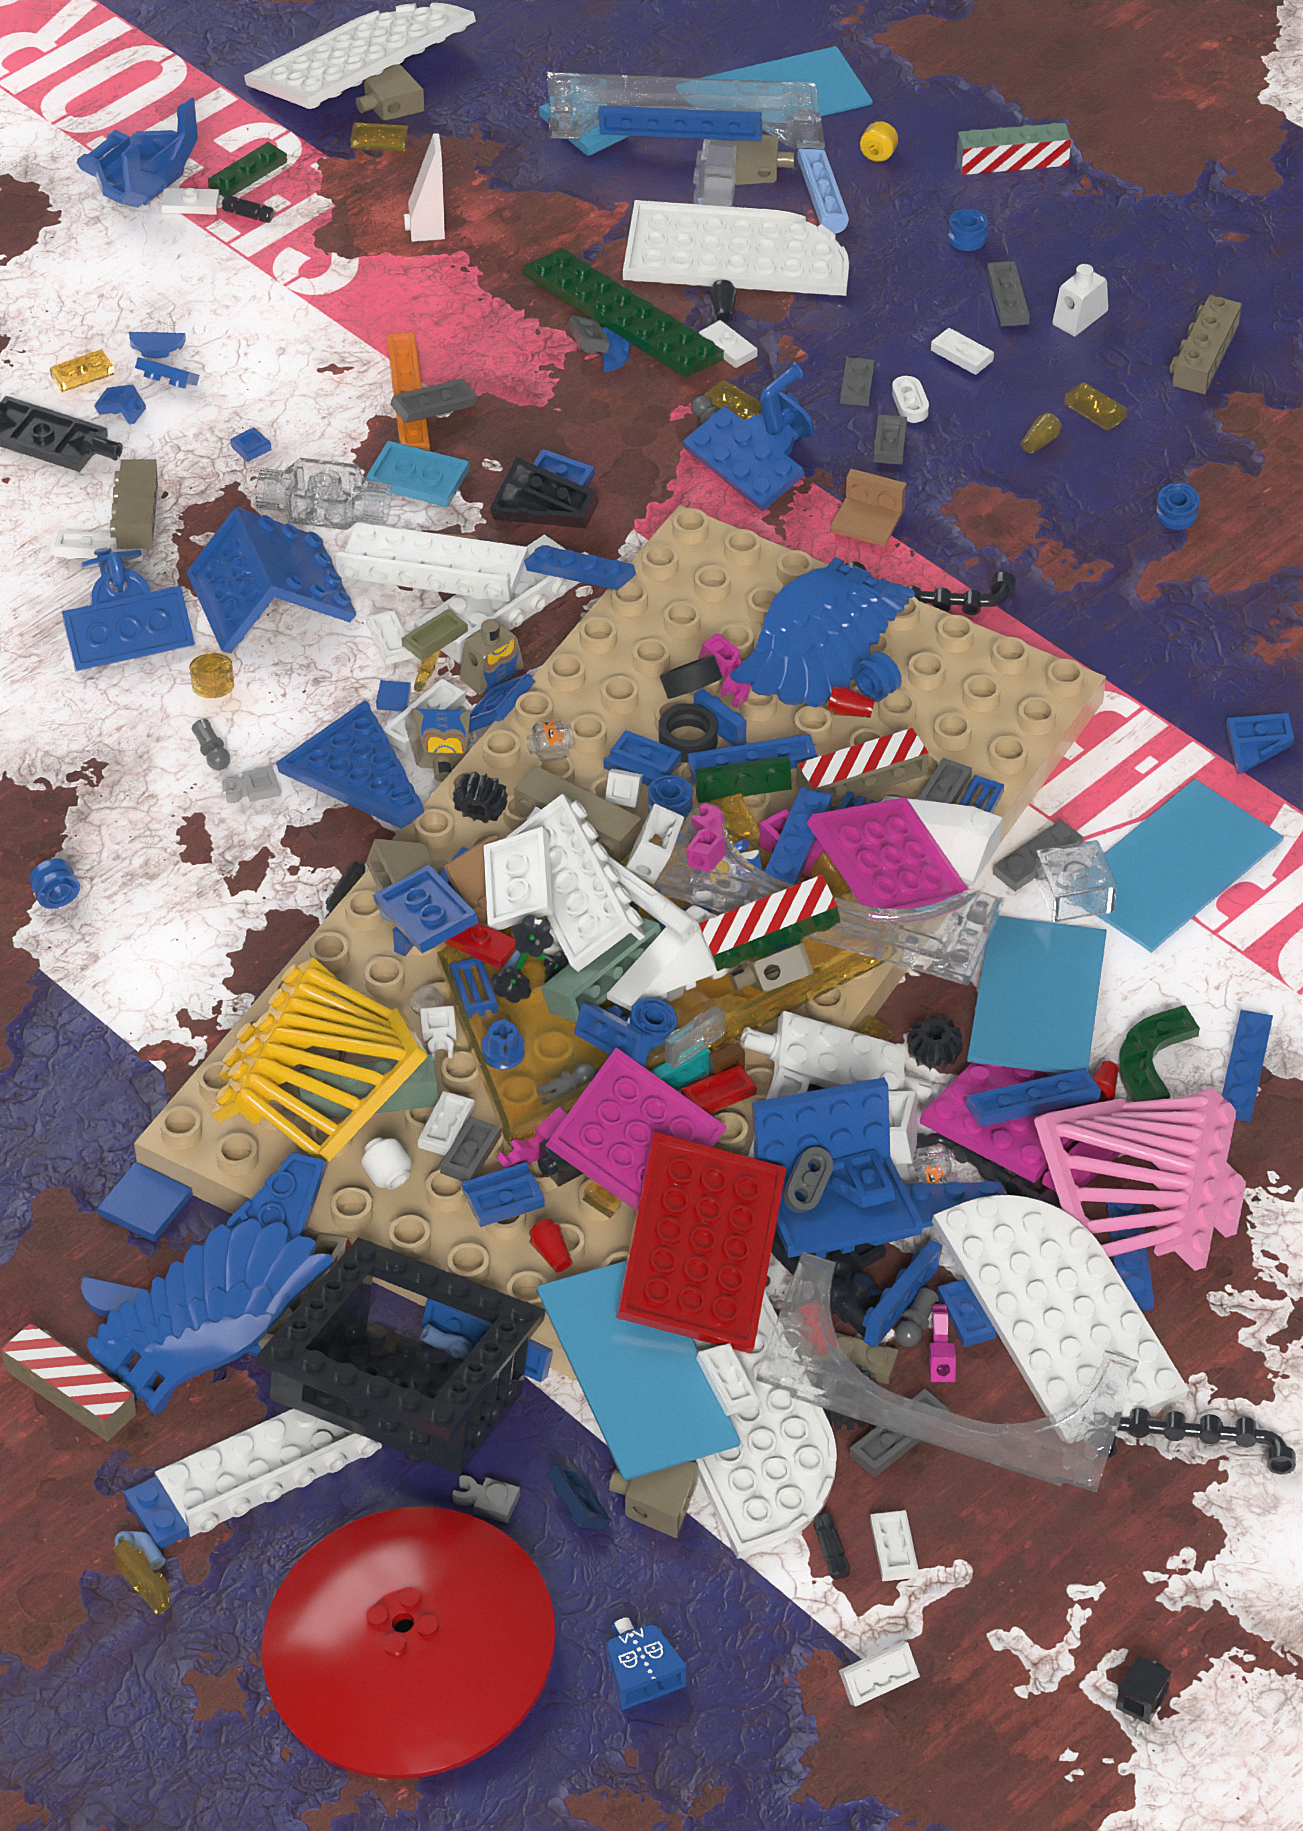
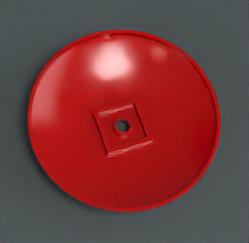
(419, 1696)

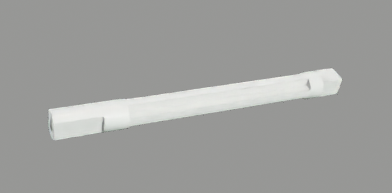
(652, 901)

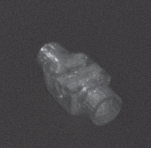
(323, 494)

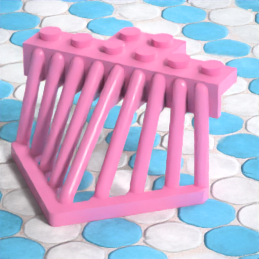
(1194, 1177)

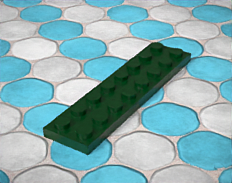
(623, 312)

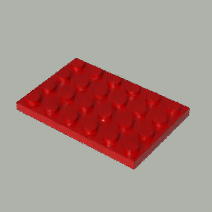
(701, 1243)

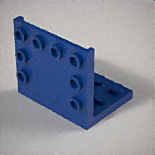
(258, 561)
(843, 1123)

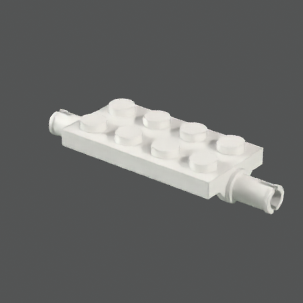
(833, 1054)

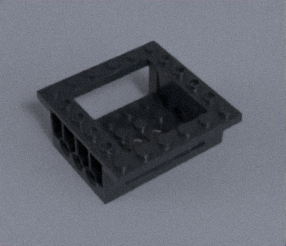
(388, 1384)

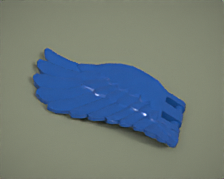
(820, 632)
(207, 1308)

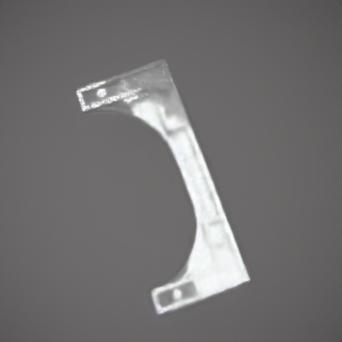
(787, 108)
(931, 939)
(815, 1369)

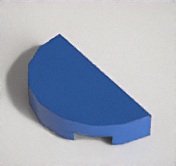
(156, 344)
(617, 353)
(106, 1296)

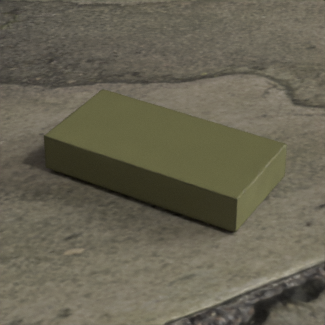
(434, 634)

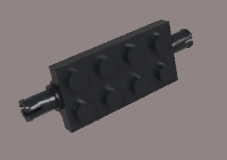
(53, 435)
(850, 1287)

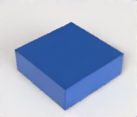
(250, 444)
(393, 695)

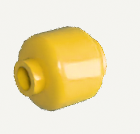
(879, 141)

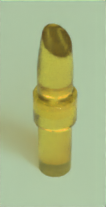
(425, 671)

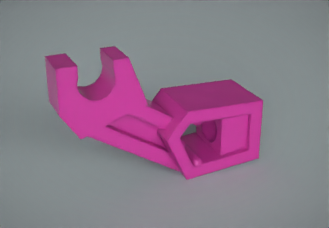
(728, 660)
(708, 845)
(528, 1150)
(941, 1353)

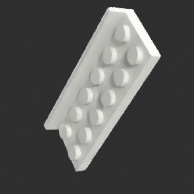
(432, 562)
(530, 596)
(588, 902)
(258, 1467)

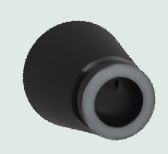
(723, 299)

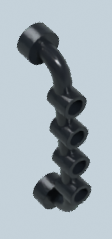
(1002, 586)
(990, 1170)
(1280, 1457)

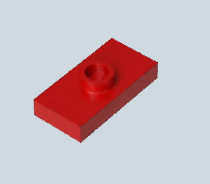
(484, 944)
(721, 1089)

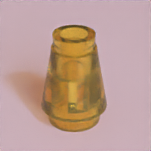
(1042, 431)

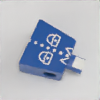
(642, 1664)

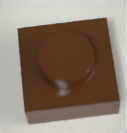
(726, 1058)

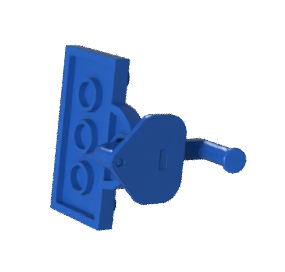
(756, 451)
(125, 622)

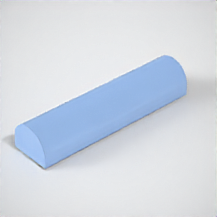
(823, 189)

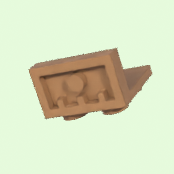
(870, 508)
(468, 877)

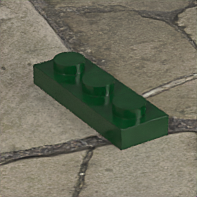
(248, 170)
(745, 778)

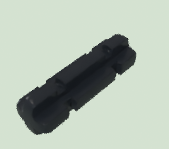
(248, 209)
(345, 884)
(831, 1546)

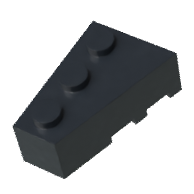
(542, 497)

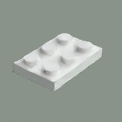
(518, 878)

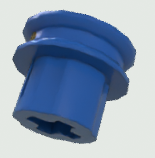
(494, 1043)

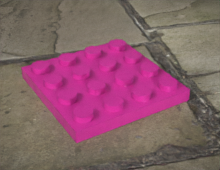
(887, 855)
(614, 1121)
(1008, 1143)

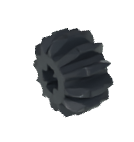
(480, 797)
(934, 1042)

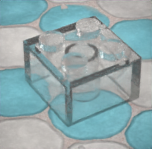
(717, 173)
(1075, 881)

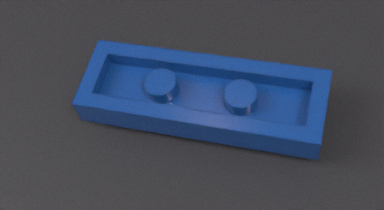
(611, 1032)

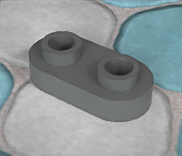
(807, 1182)

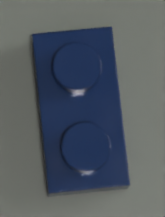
(578, 1496)

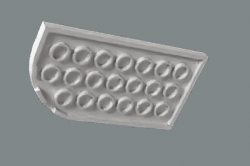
(357, 52)
(733, 244)
(1055, 1300)
(781, 1468)

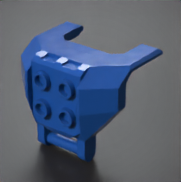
(143, 162)

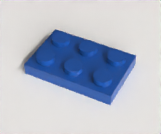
(425, 908)

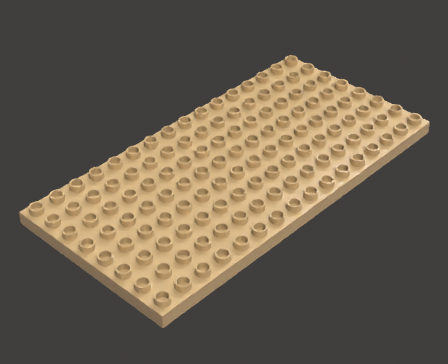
(961, 691)

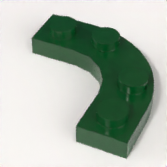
(1143, 1044)

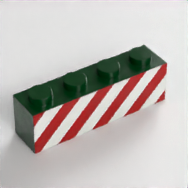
(770, 923)

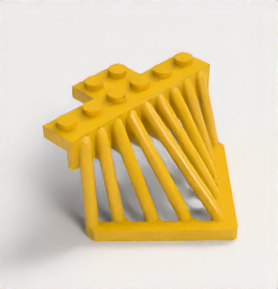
(292, 1024)

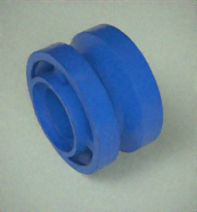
(967, 229)
(1177, 506)
(877, 676)
(671, 793)
(54, 883)
(653, 1018)

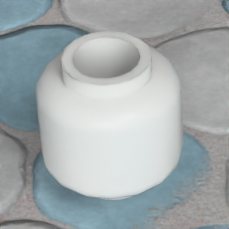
(386, 1163)

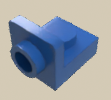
(121, 400)

